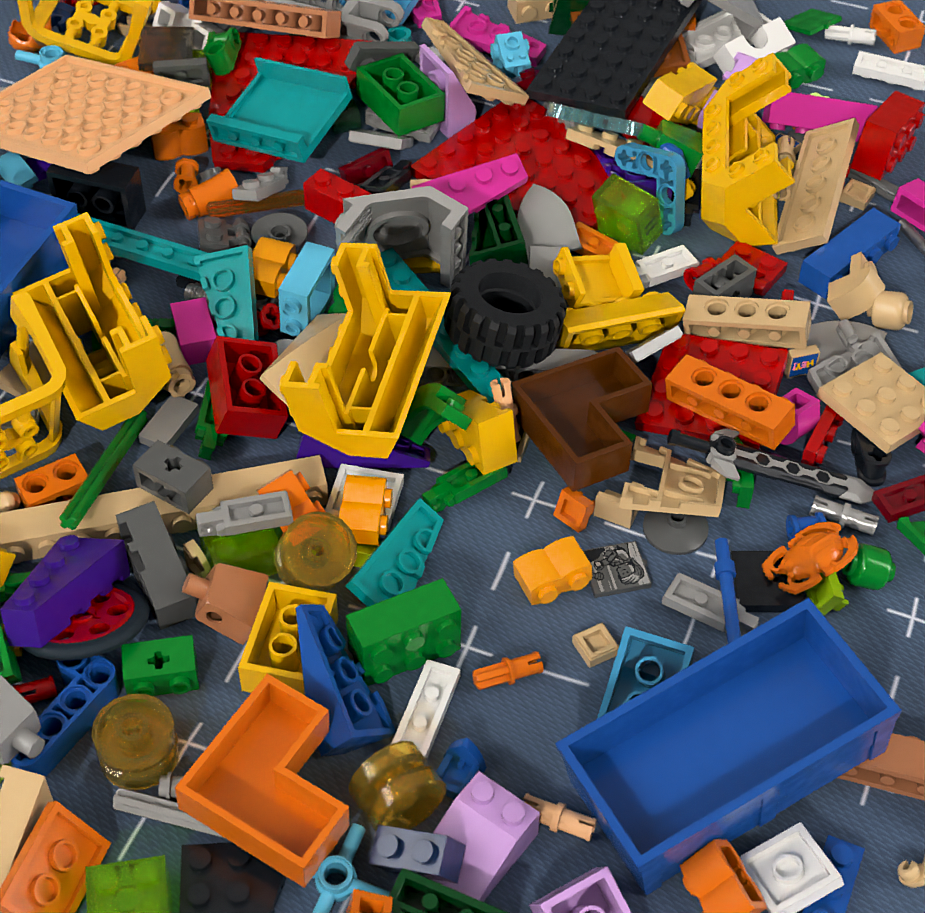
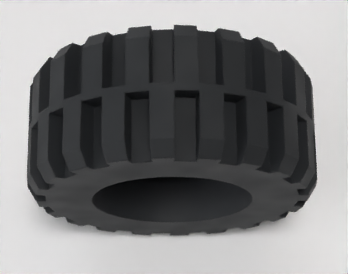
(504, 313)

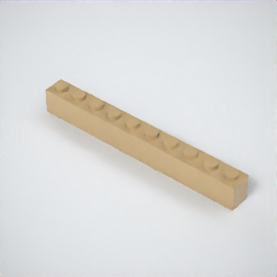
(36, 529)

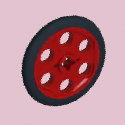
(83, 630)

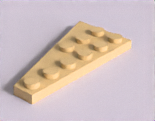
(470, 67)

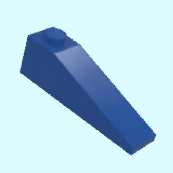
(336, 683)

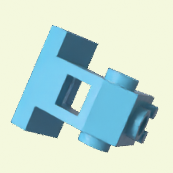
(510, 53)

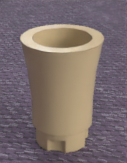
(182, 375)

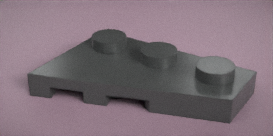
(370, 51)

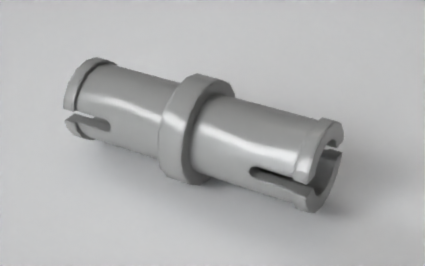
(845, 515)

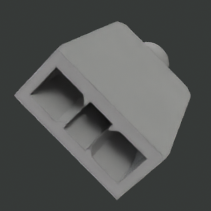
(17, 725)

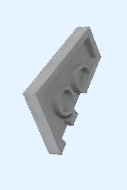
(839, 364)

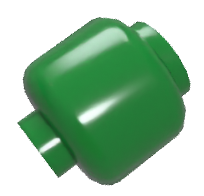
(870, 567)

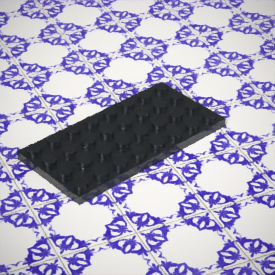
(611, 54)

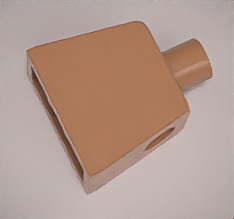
(228, 599)

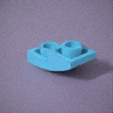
(16, 171)

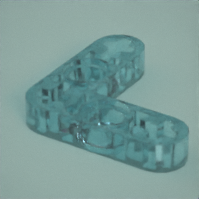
(594, 119)

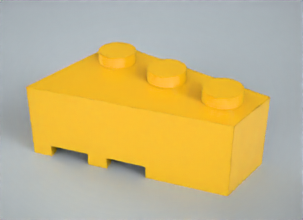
(680, 94)
(489, 437)

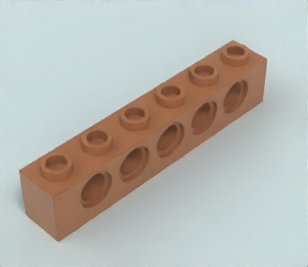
(269, 16)

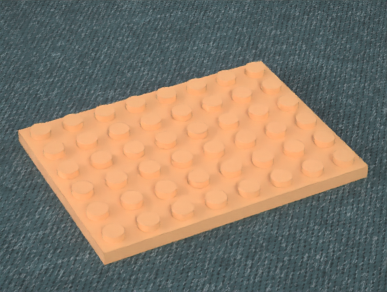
(89, 111)

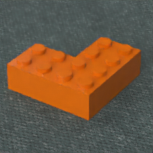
(251, 787)

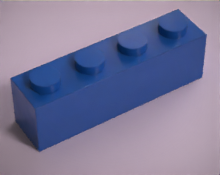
(870, 234)

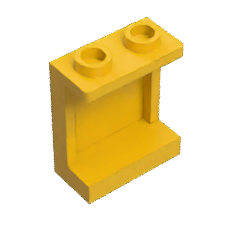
(597, 277)

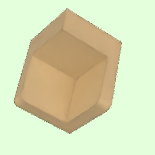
(607, 508)

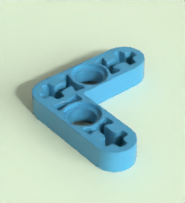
(671, 211)

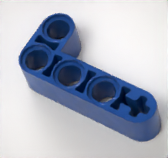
(61, 716)

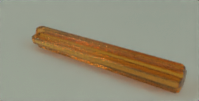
(236, 207)

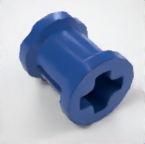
(796, 524)

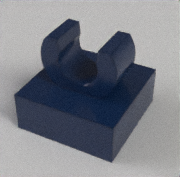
(61, 14)

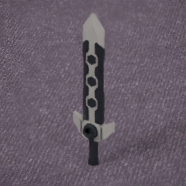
(728, 456)

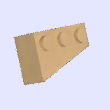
(21, 804)

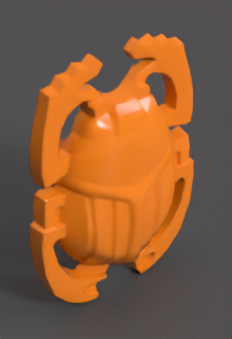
(811, 552)

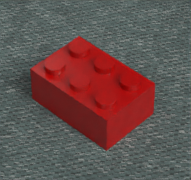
(888, 135)
(238, 396)

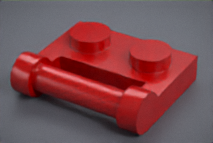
(768, 267)

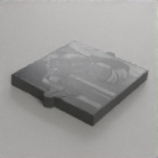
(617, 569)

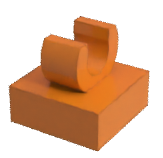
(574, 509)

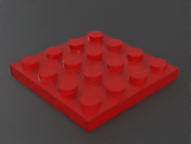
(745, 361)

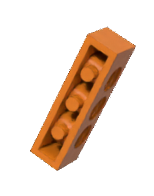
(730, 401)

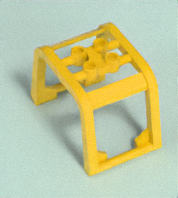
(35, 21)
(41, 397)

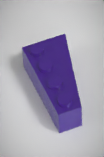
(62, 586)

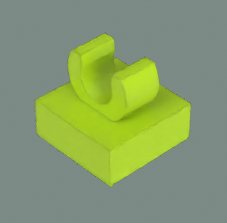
(828, 594)

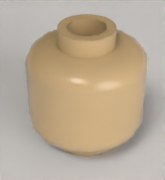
(891, 310)

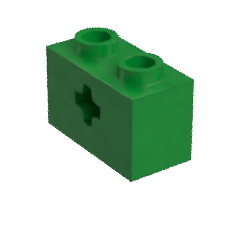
(160, 666)

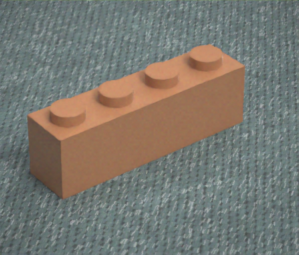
(896, 770)

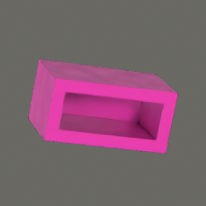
(910, 203)
(194, 329)

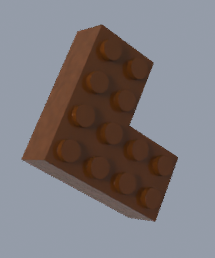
(575, 413)

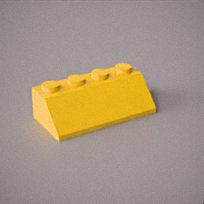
(619, 322)

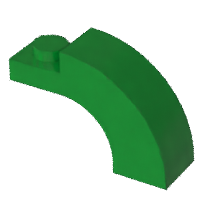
(431, 407)

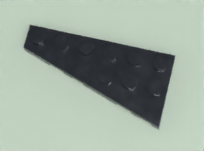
(226, 880)

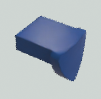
(460, 765)

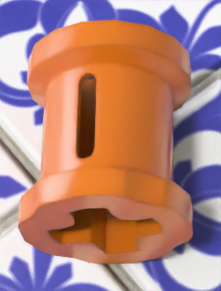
(186, 174)

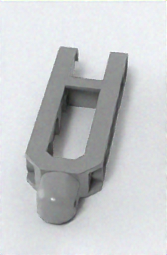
(359, 16)

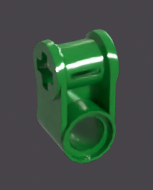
(222, 50)

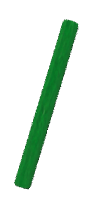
(102, 471)

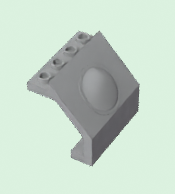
(410, 222)

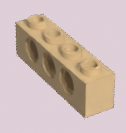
(749, 320)

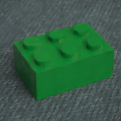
(400, 94)
(405, 631)

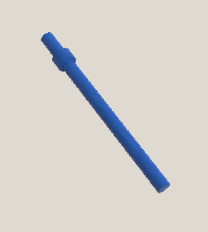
(725, 573)

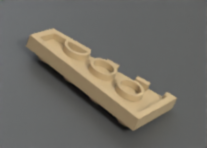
(595, 140)

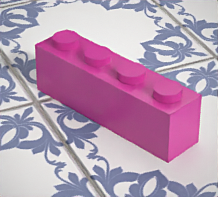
(812, 112)

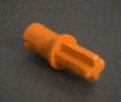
(507, 671)

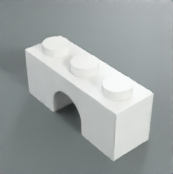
(178, 16)
(769, 38)

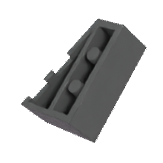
(156, 564)

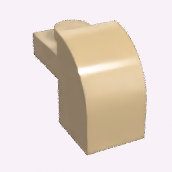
(856, 291)

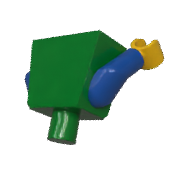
(676, 139)

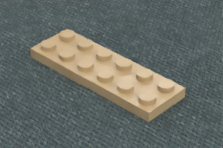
(817, 186)

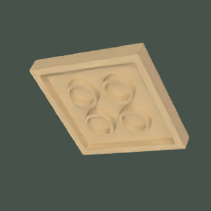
(878, 401)

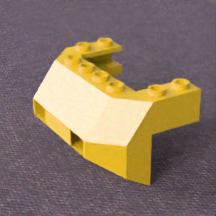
(742, 155)
(87, 297)
(376, 361)

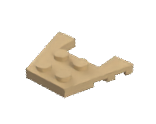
(682, 489)

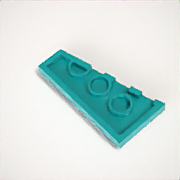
(230, 291)
(399, 558)

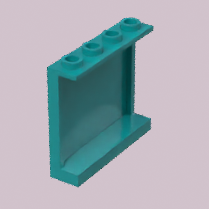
(283, 111)

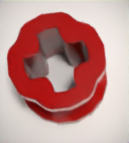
(707, 264)
(265, 324)

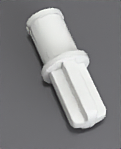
(851, 34)

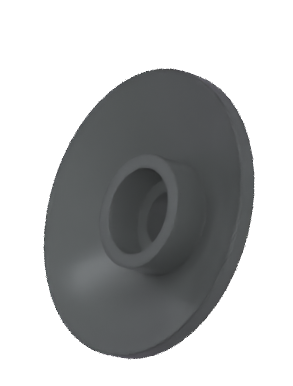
(281, 227)
(673, 536)

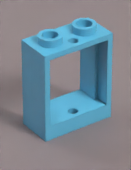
(306, 288)

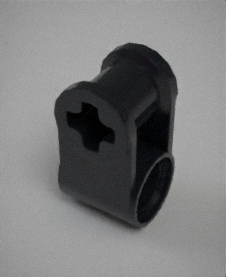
(869, 459)

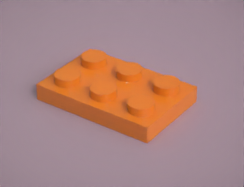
(52, 864)

